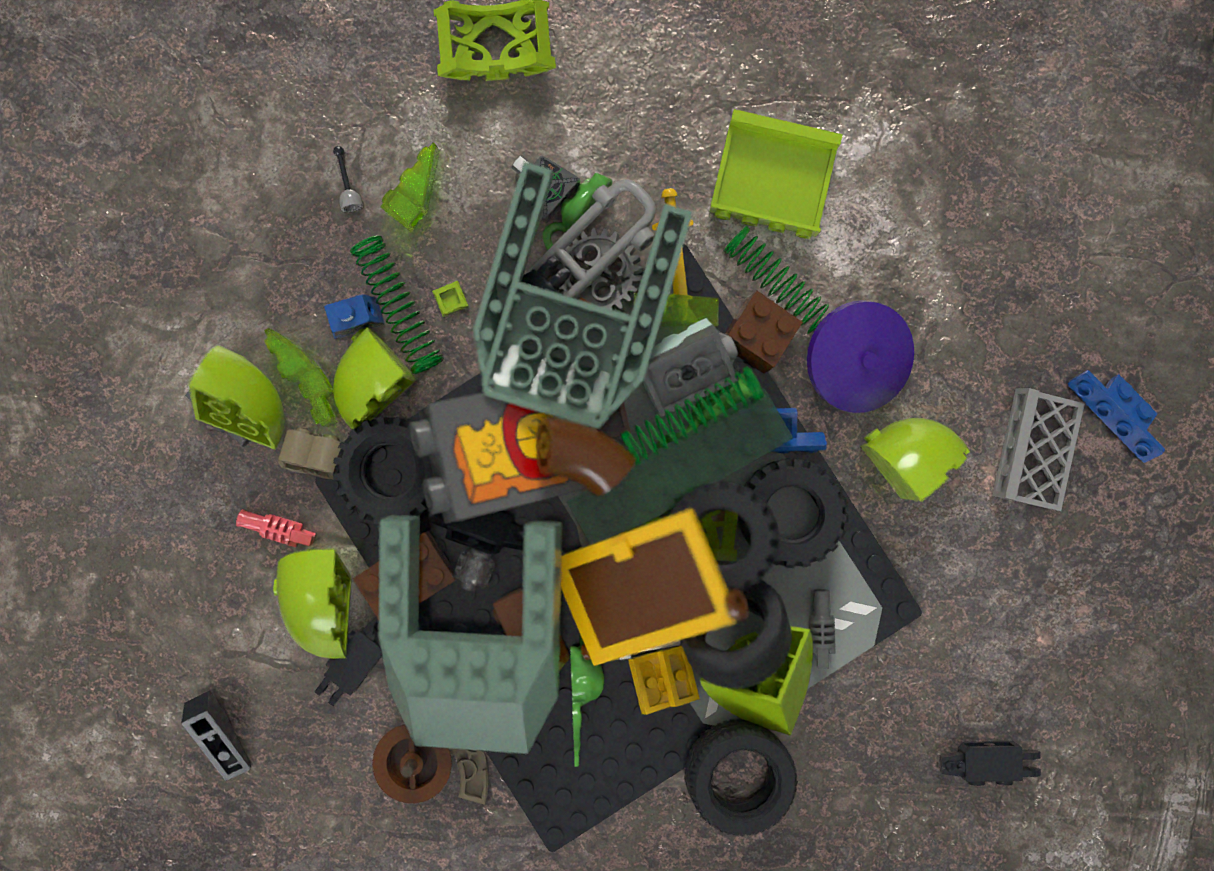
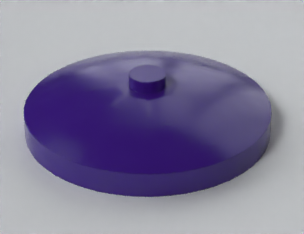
(860, 356)

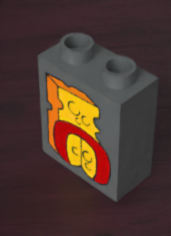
(482, 457)

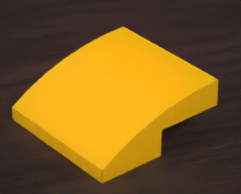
(663, 679)

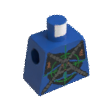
(353, 315)

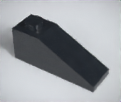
(214, 734)

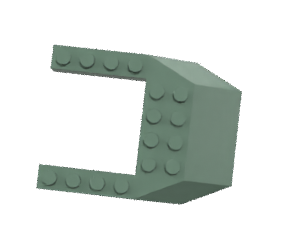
(558, 349)
(463, 685)

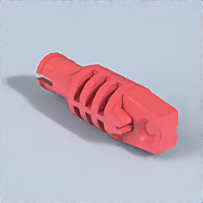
(276, 528)

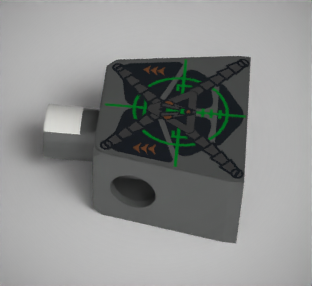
(562, 185)

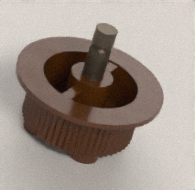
(410, 771)

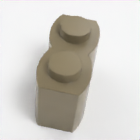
(309, 453)

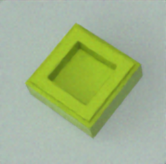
(450, 298)

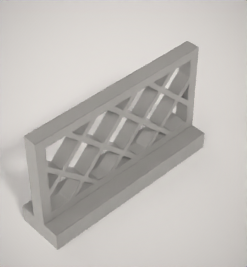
(1018, 439)

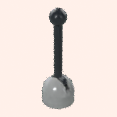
(349, 199)

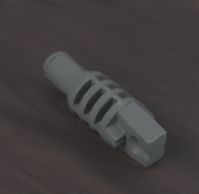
(822, 628)

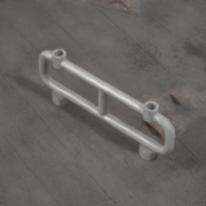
(638, 235)

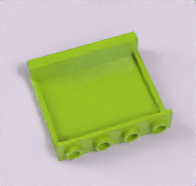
(774, 174)

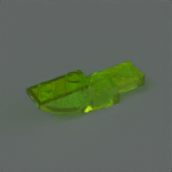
(298, 365)

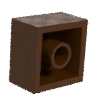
(762, 331)

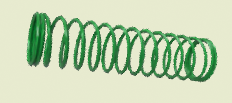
(734, 243)
(421, 364)
(751, 383)

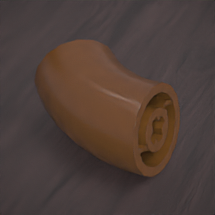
(581, 454)

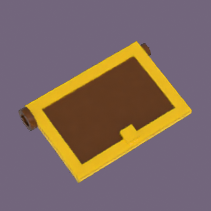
(647, 589)

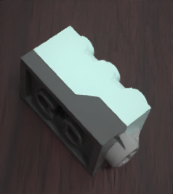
(688, 365)

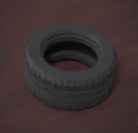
(757, 660)
(762, 809)

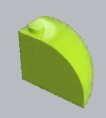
(368, 378)
(237, 398)
(915, 455)
(315, 600)
(779, 698)

